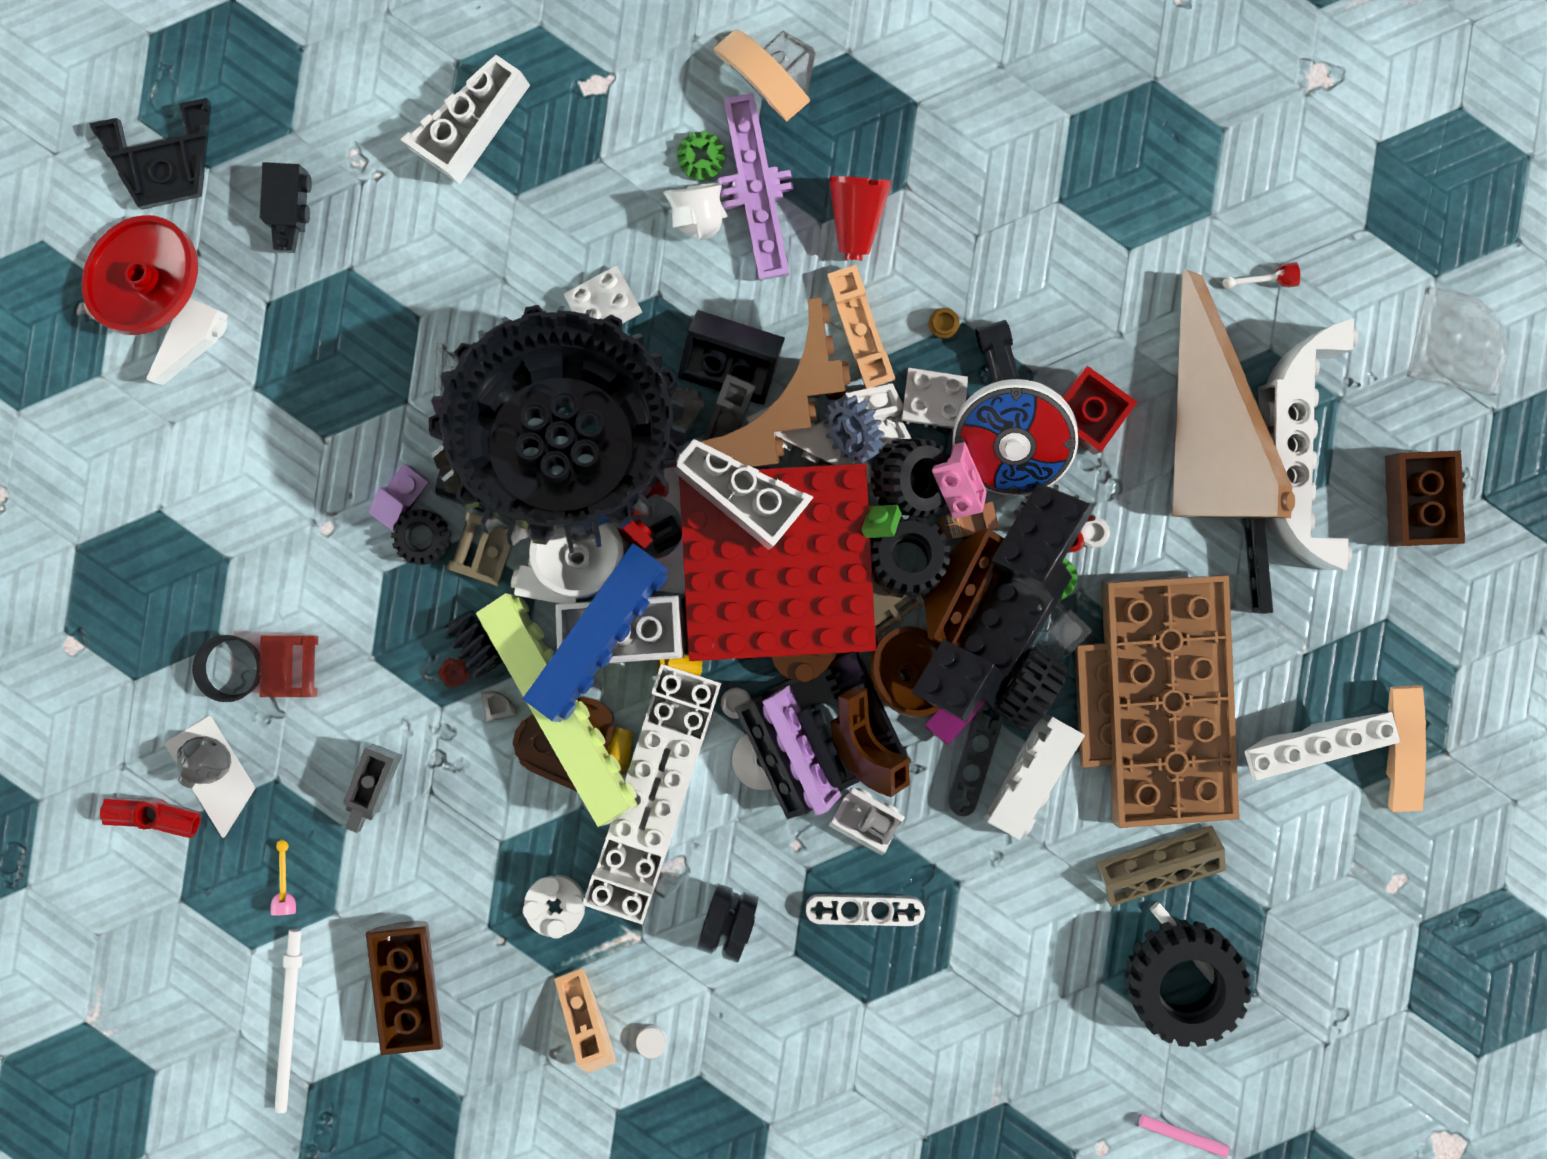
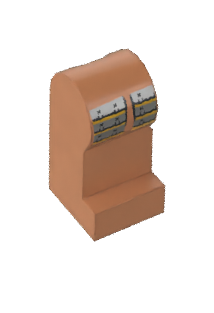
(969, 524)

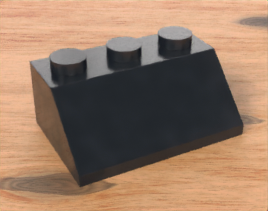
(728, 347)

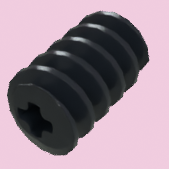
(472, 644)

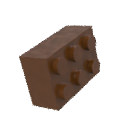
(1425, 498)

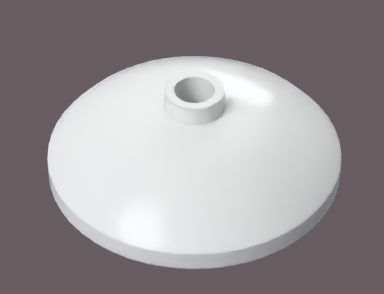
(563, 577)

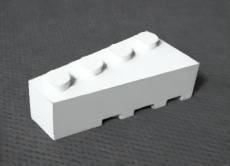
(741, 492)

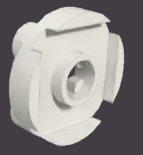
(556, 923)

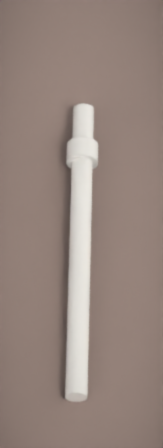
(291, 961)

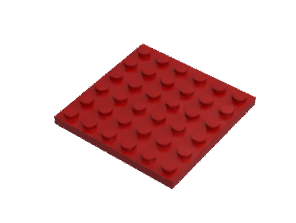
(788, 600)

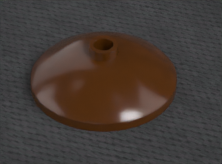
(906, 652)

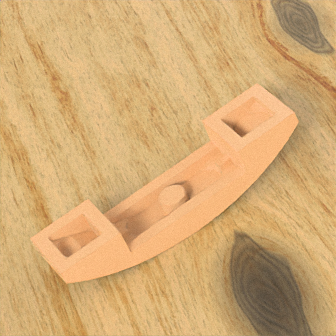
(763, 73)
(860, 327)

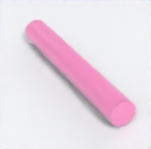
(1183, 1136)

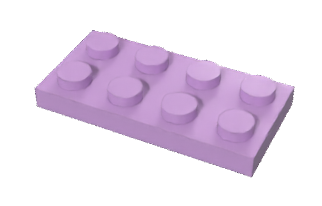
(782, 711)

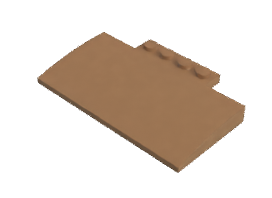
(1162, 701)

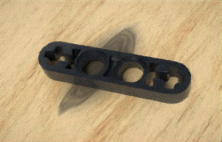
(980, 759)

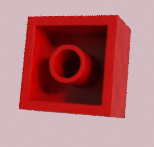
(1097, 408)

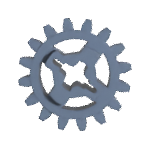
(852, 426)

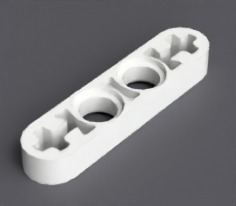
(865, 905)

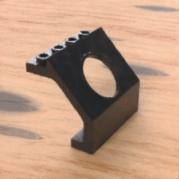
(839, 677)

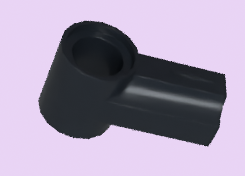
(995, 343)

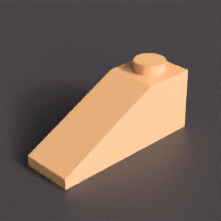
(584, 1022)

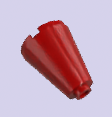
(857, 212)

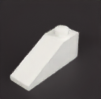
(187, 338)

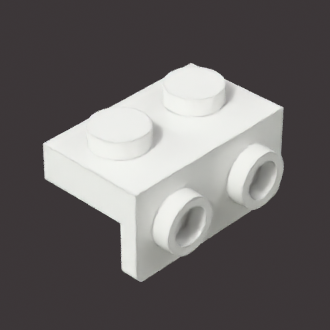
(851, 813)

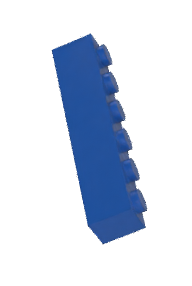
(596, 634)

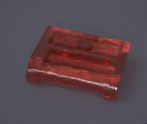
(277, 666)

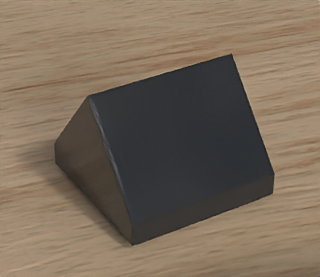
(665, 534)

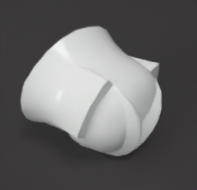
(697, 210)

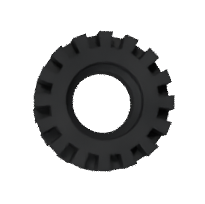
(408, 550)

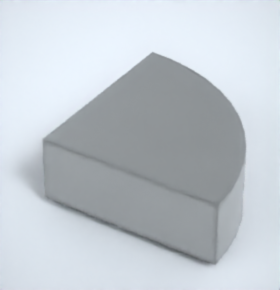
(497, 706)

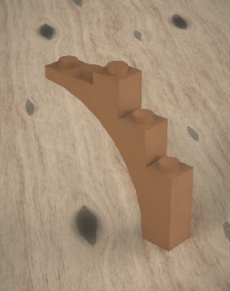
(815, 375)

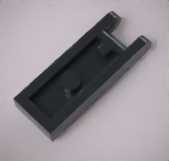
(824, 747)

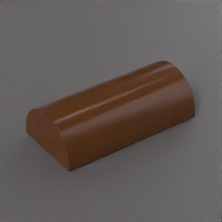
(404, 988)

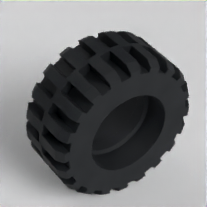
(1200, 1019)

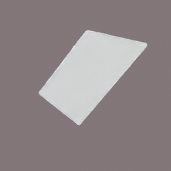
(227, 796)

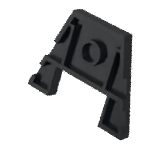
(163, 169)

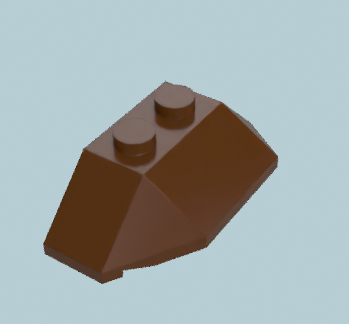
(963, 588)

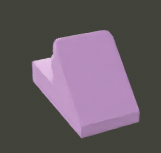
(398, 496)

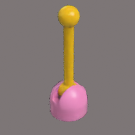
(283, 902)

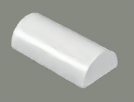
(653, 635)

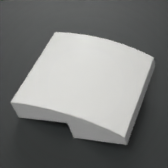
(888, 410)

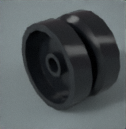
(729, 923)

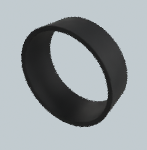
(200, 674)

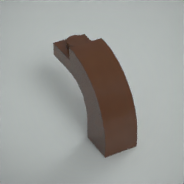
(862, 752)

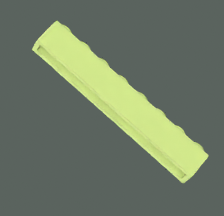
(574, 739)

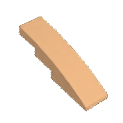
(1407, 758)

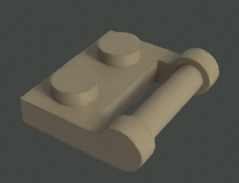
(490, 555)

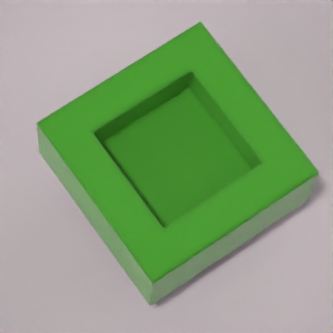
(881, 521)

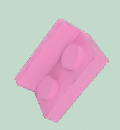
(960, 483)

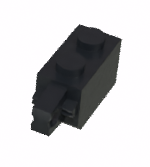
(285, 203)

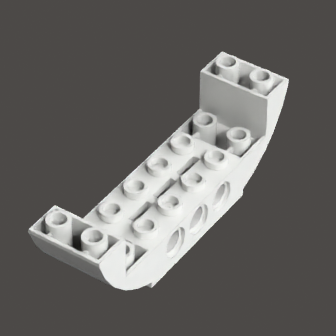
(1288, 411)
(660, 779)

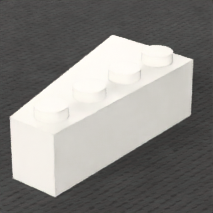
(468, 120)
(1033, 776)

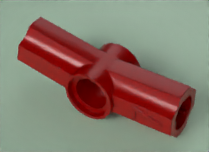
(133, 813)

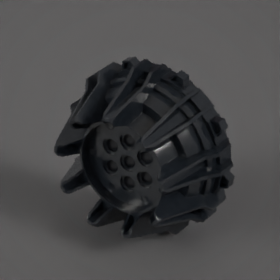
(531, 372)

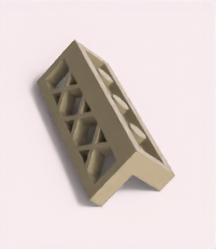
(1162, 862)

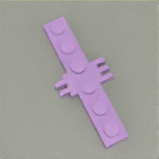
(755, 187)

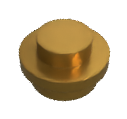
(943, 323)

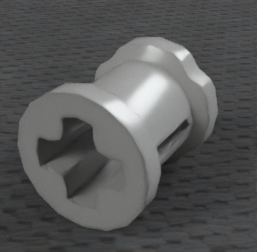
(879, 825)

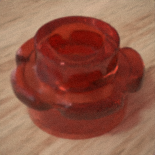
(453, 680)

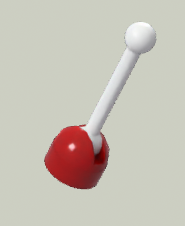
(1286, 276)

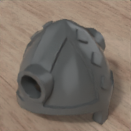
(202, 761)

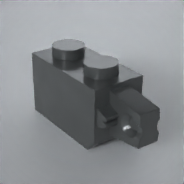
(370, 785)

